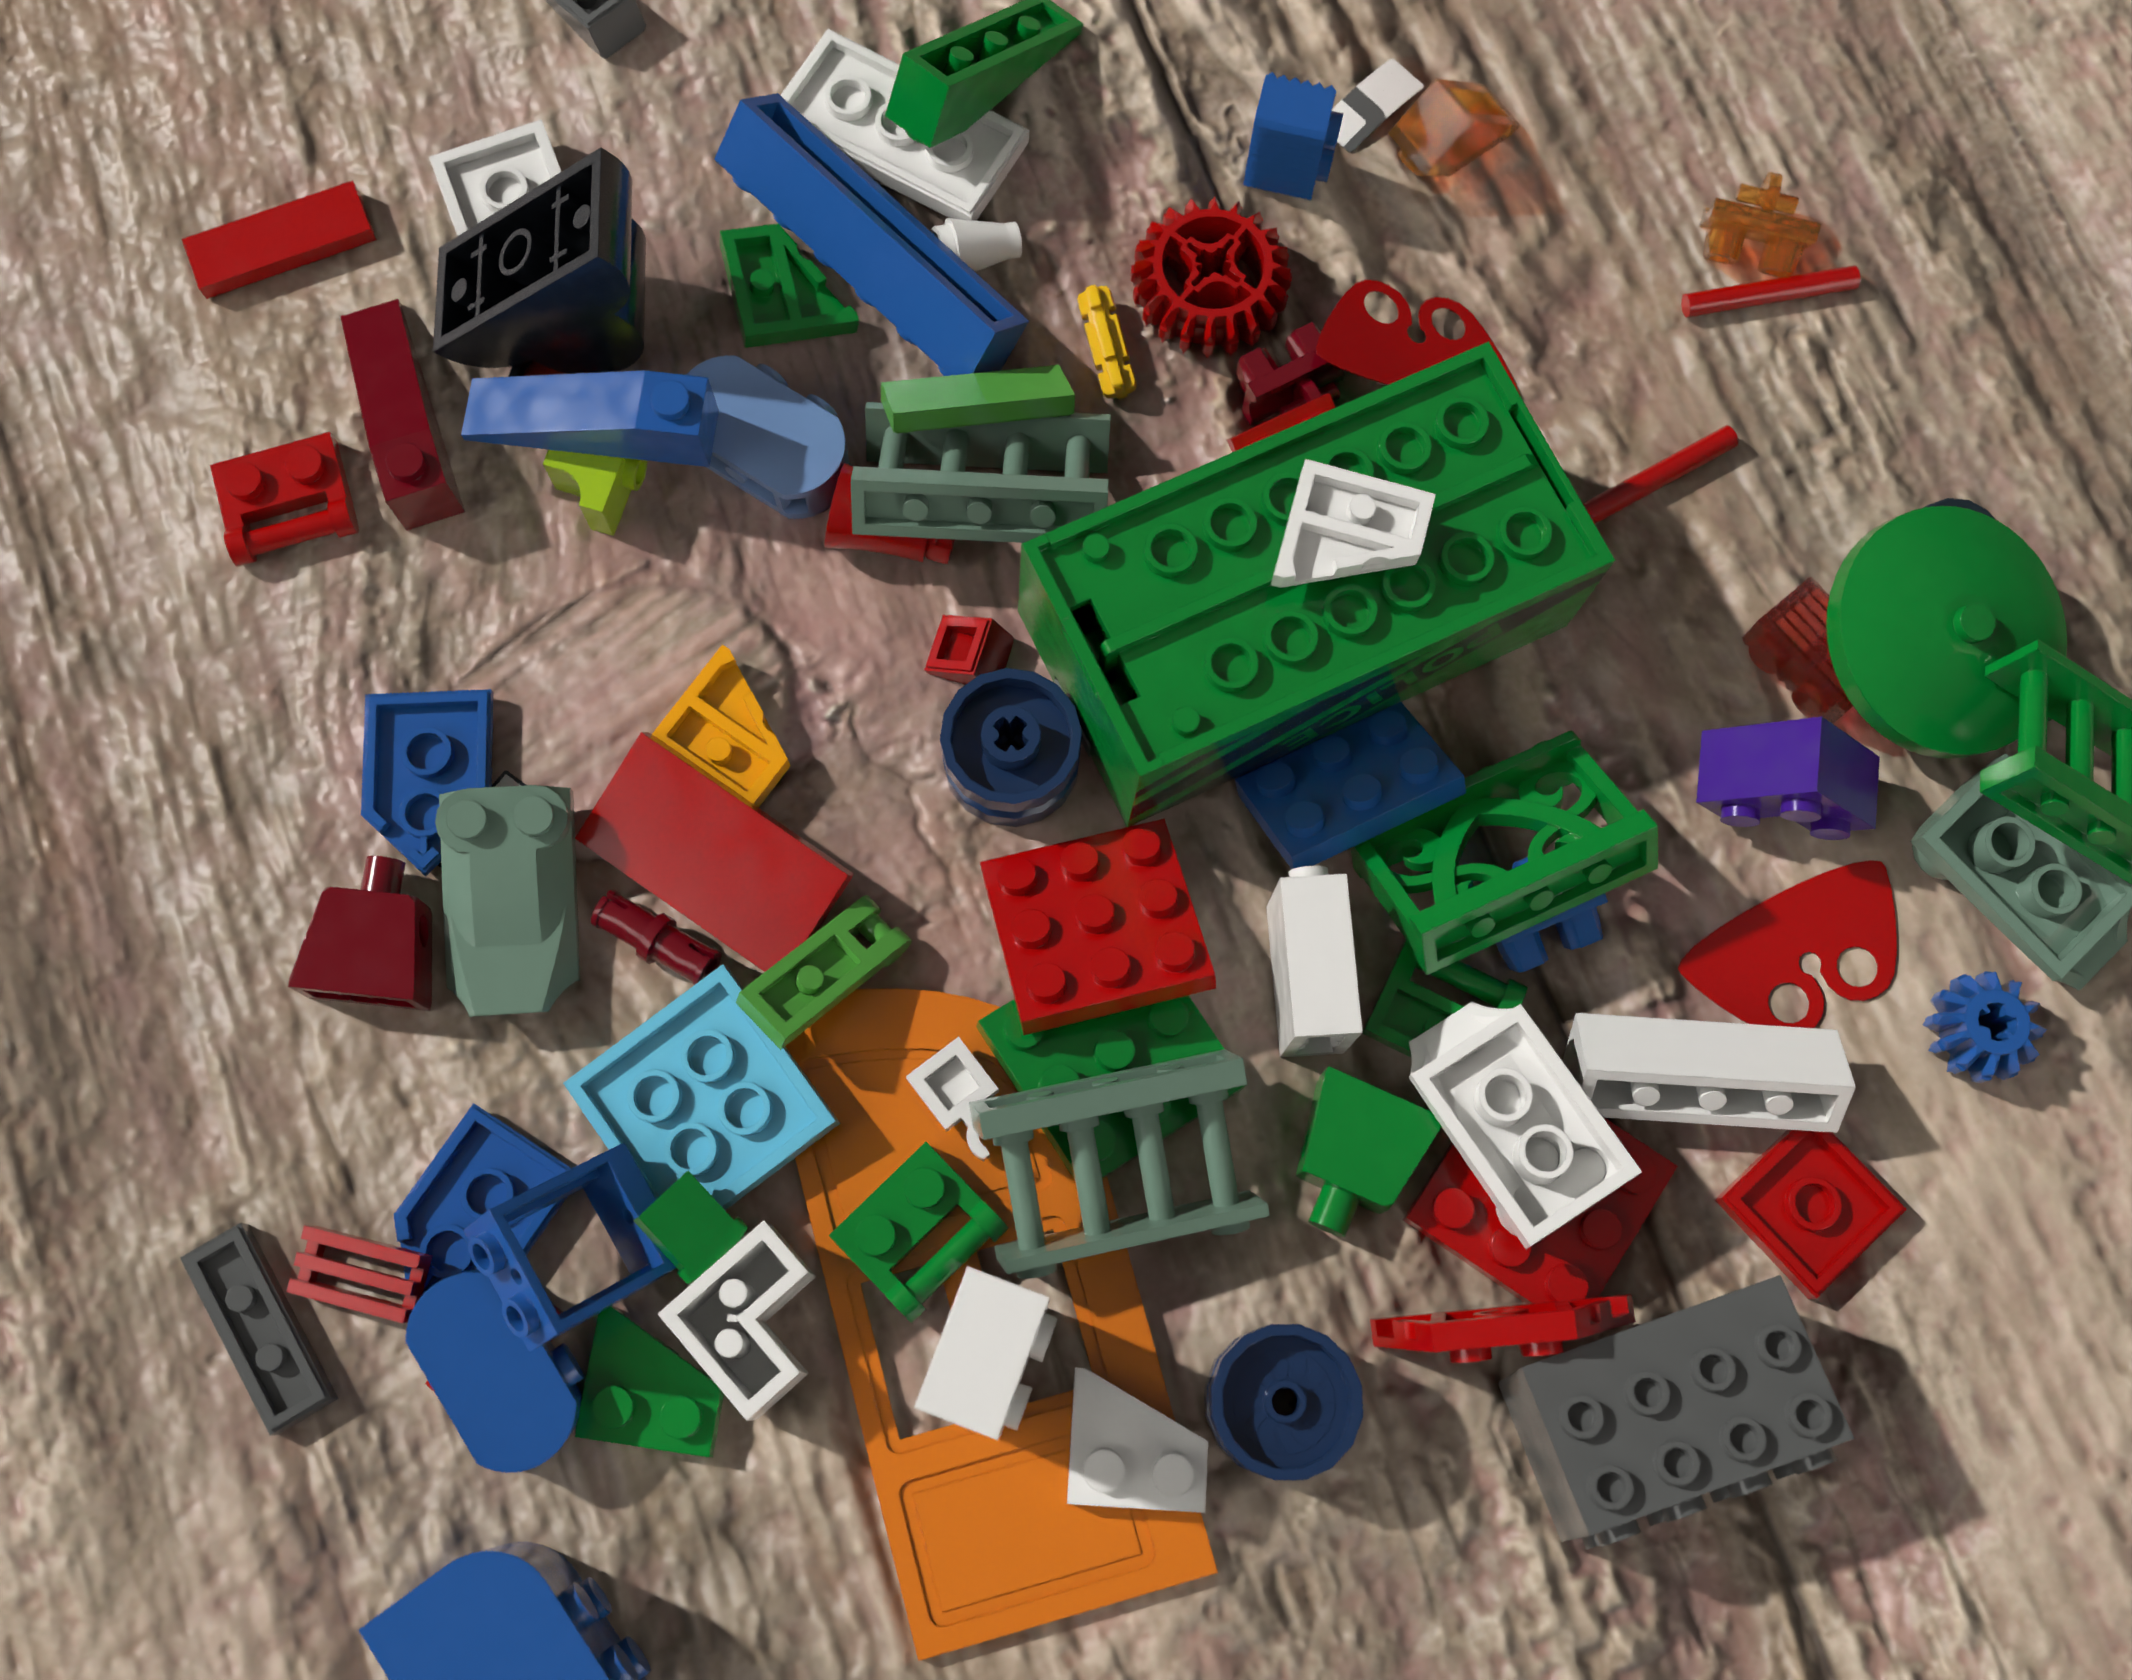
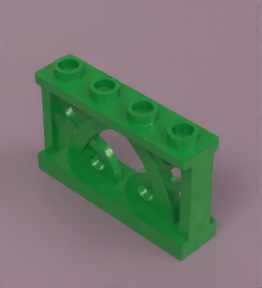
(1515, 795)

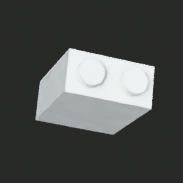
(1313, 963)

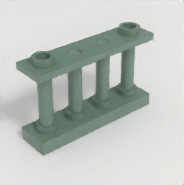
(976, 504)
(1076, 1109)

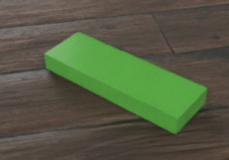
(977, 398)

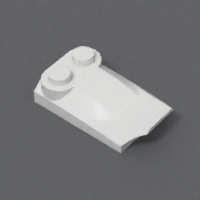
(1518, 1118)

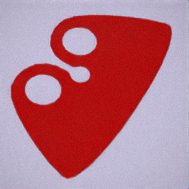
(1384, 350)
(1819, 916)

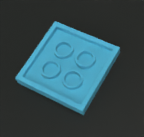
(703, 1095)

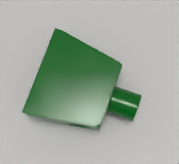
(1359, 1148)

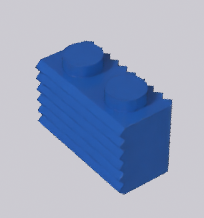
(1292, 137)

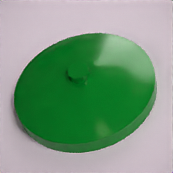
(1923, 616)

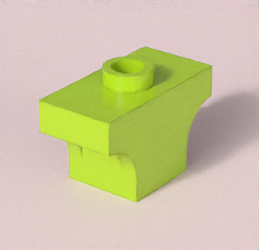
(599, 482)

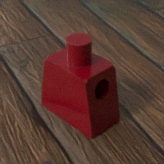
(368, 943)

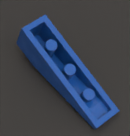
(598, 414)

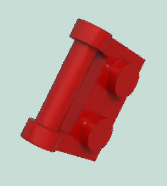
(281, 483)

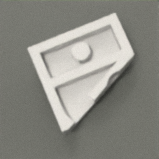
(1350, 526)
(1131, 1453)

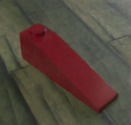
(400, 417)

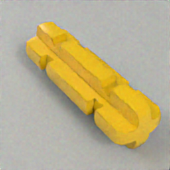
(1106, 342)

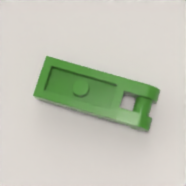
(821, 972)

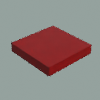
(1810, 1207)

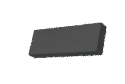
(259, 1329)

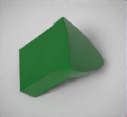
(690, 1227)

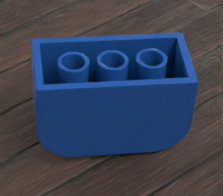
(504, 1617)

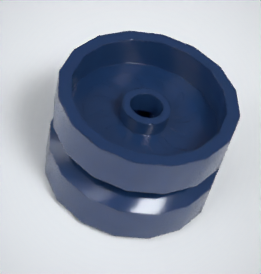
(1011, 711)
(1323, 1414)

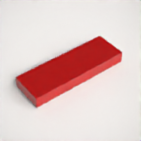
(278, 239)

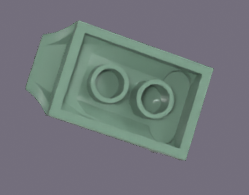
(2027, 883)
(509, 897)

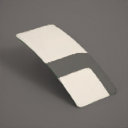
(1374, 102)

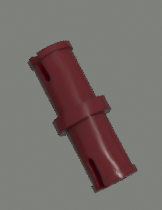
(655, 937)

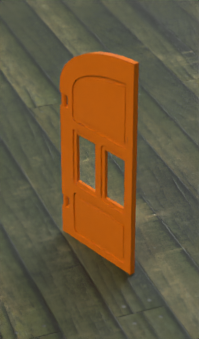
(970, 1517)

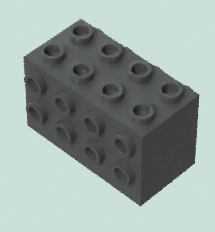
(1675, 1414)

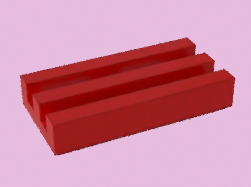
(313, 1262)

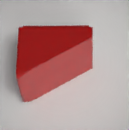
(968, 648)

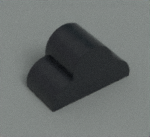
(549, 277)

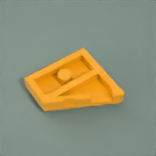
(726, 731)

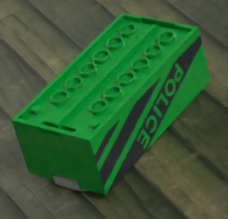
(1205, 670)

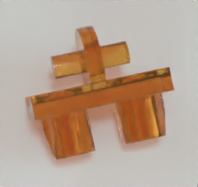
(1783, 235)

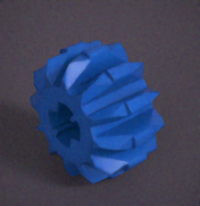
(1984, 1027)

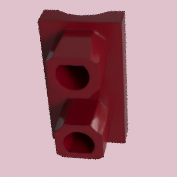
(1291, 385)

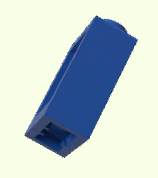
(618, 1197)

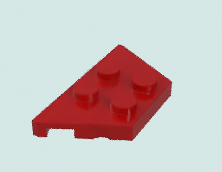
(1533, 1326)

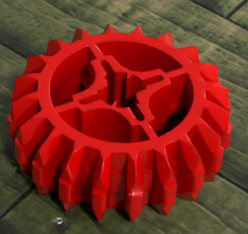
(1201, 248)

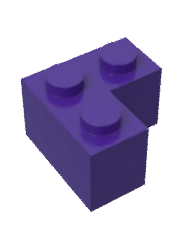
(1791, 771)

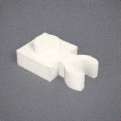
(949, 1084)

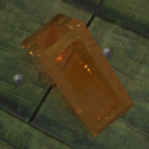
(1451, 127)

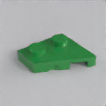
(778, 290)
(646, 1392)

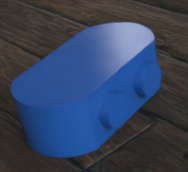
(502, 1399)

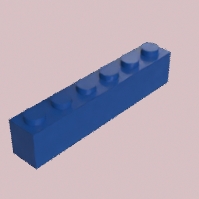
(868, 238)

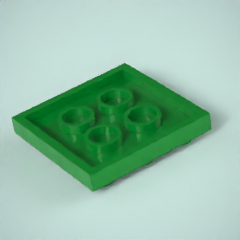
(1101, 1047)

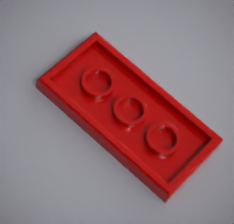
(712, 854)

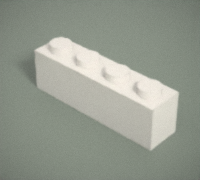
(1711, 1072)

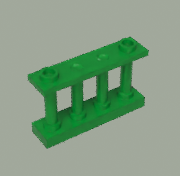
(2058, 794)

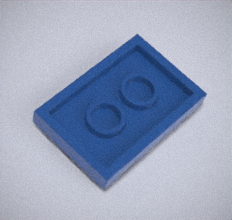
(1350, 786)

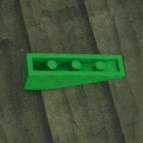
(970, 70)

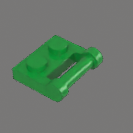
(1409, 1009)
(902, 1216)

